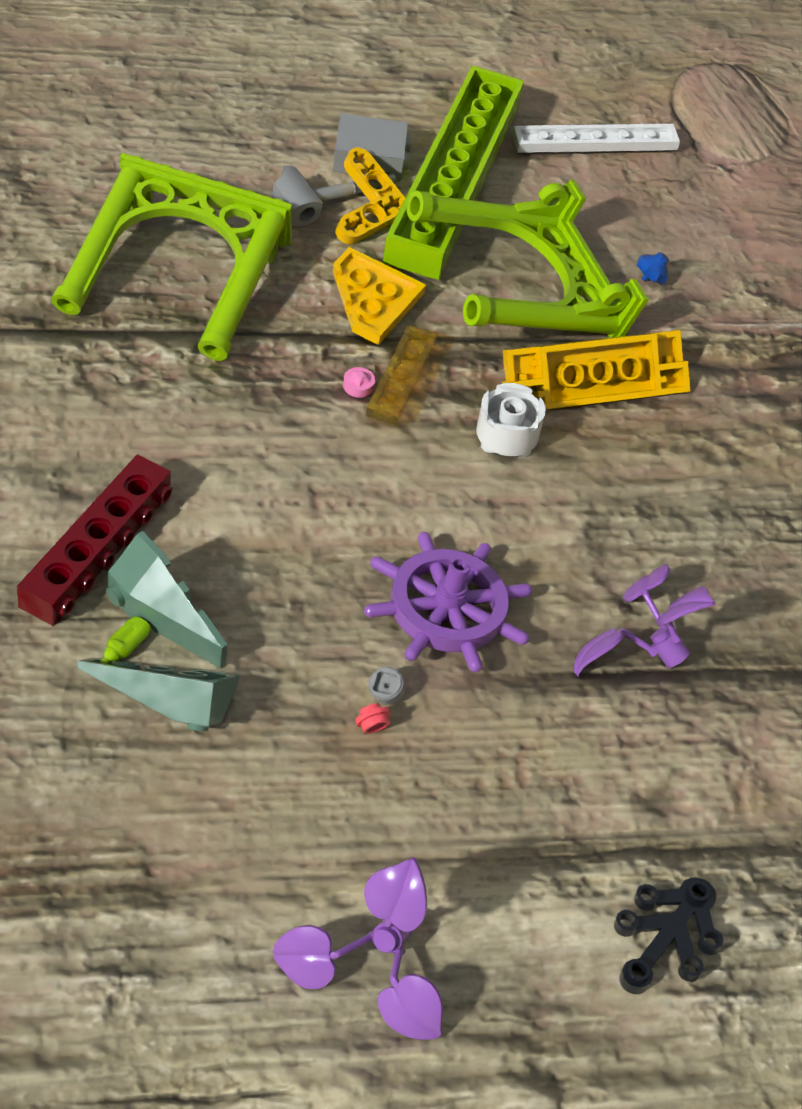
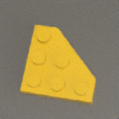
(374, 294)

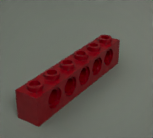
(94, 540)

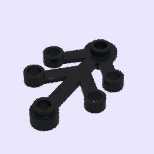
(670, 928)

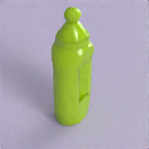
(126, 639)

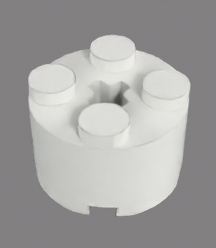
(510, 420)

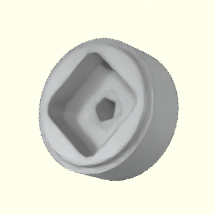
(387, 685)

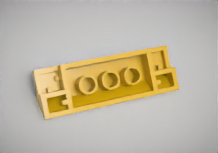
(600, 369)

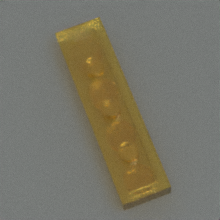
(401, 375)

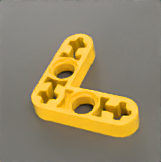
(378, 198)

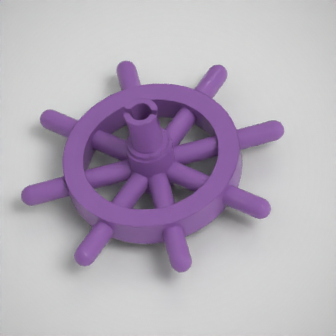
(448, 601)

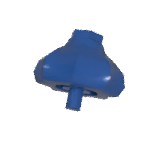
(654, 267)

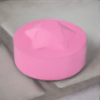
(359, 382)

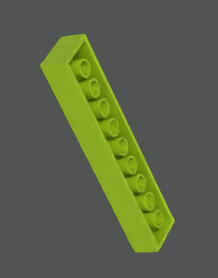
(455, 168)

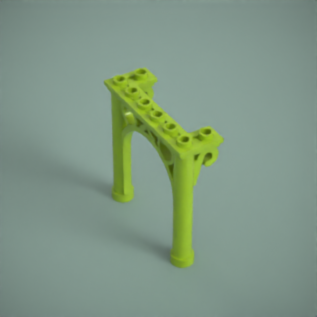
(131, 203)
(609, 307)

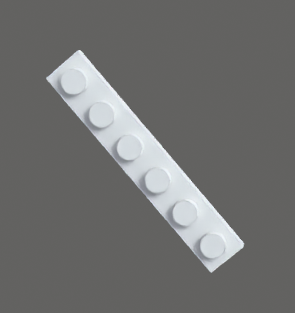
(595, 138)

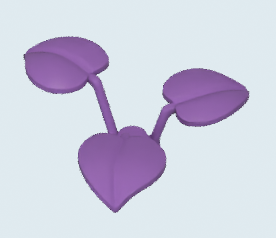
(665, 640)
(400, 899)

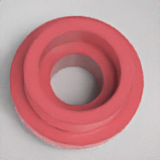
(373, 718)

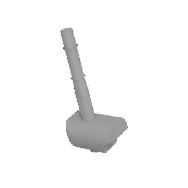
(308, 202)

